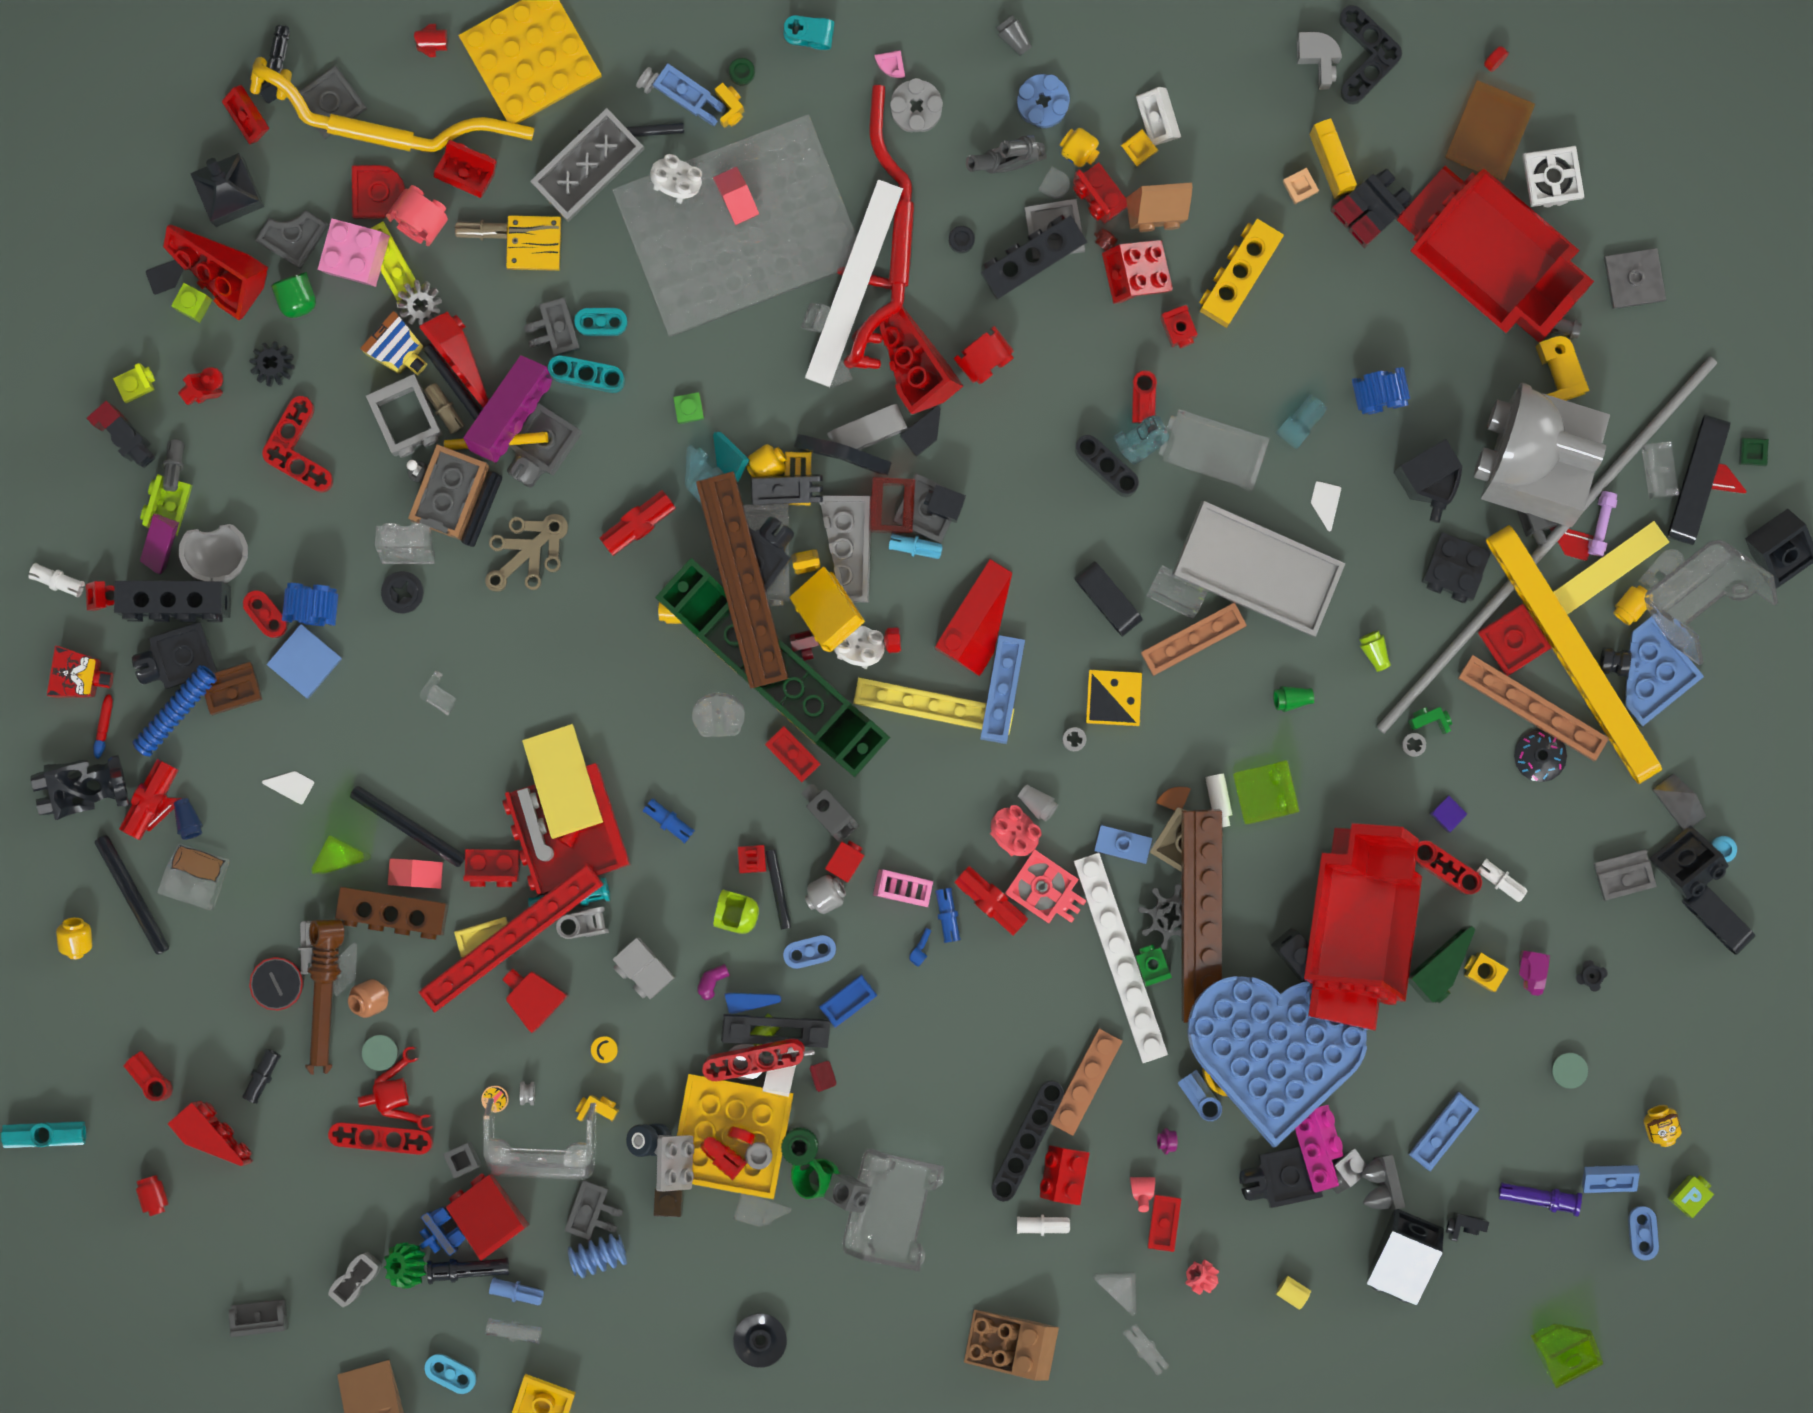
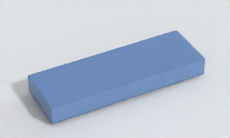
(1443, 1131)

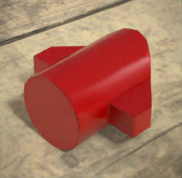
(431, 40)

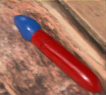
(102, 730)

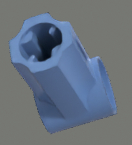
(1199, 1093)

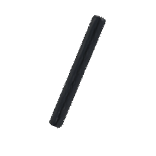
(407, 826)
(131, 894)

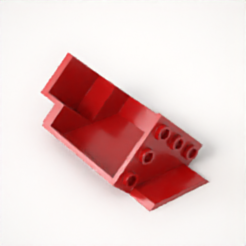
(1495, 251)
(1363, 924)

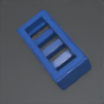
(747, 1001)

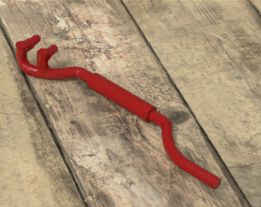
(900, 242)

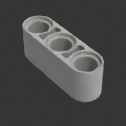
(870, 428)

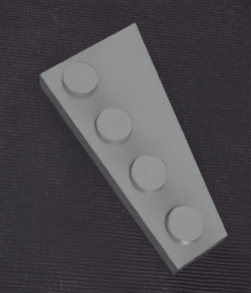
(849, 537)

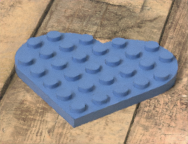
(1270, 1051)

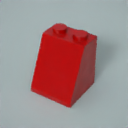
(486, 1215)

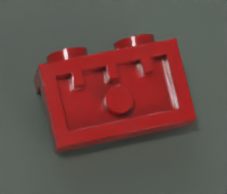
(491, 866)

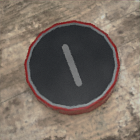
(276, 983)

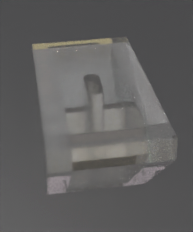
(1121, 1287)

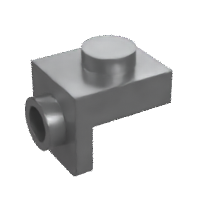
(1348, 1170)

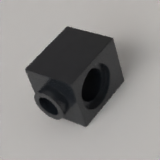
(944, 503)

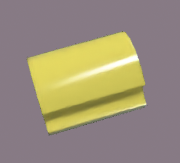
(1293, 1292)

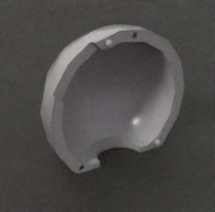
(213, 554)

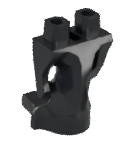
(64, 787)

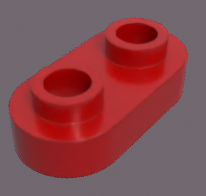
(265, 615)

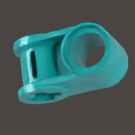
(811, 32)

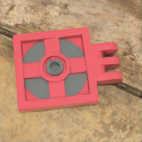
(1045, 889)

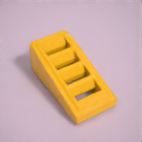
(806, 561)

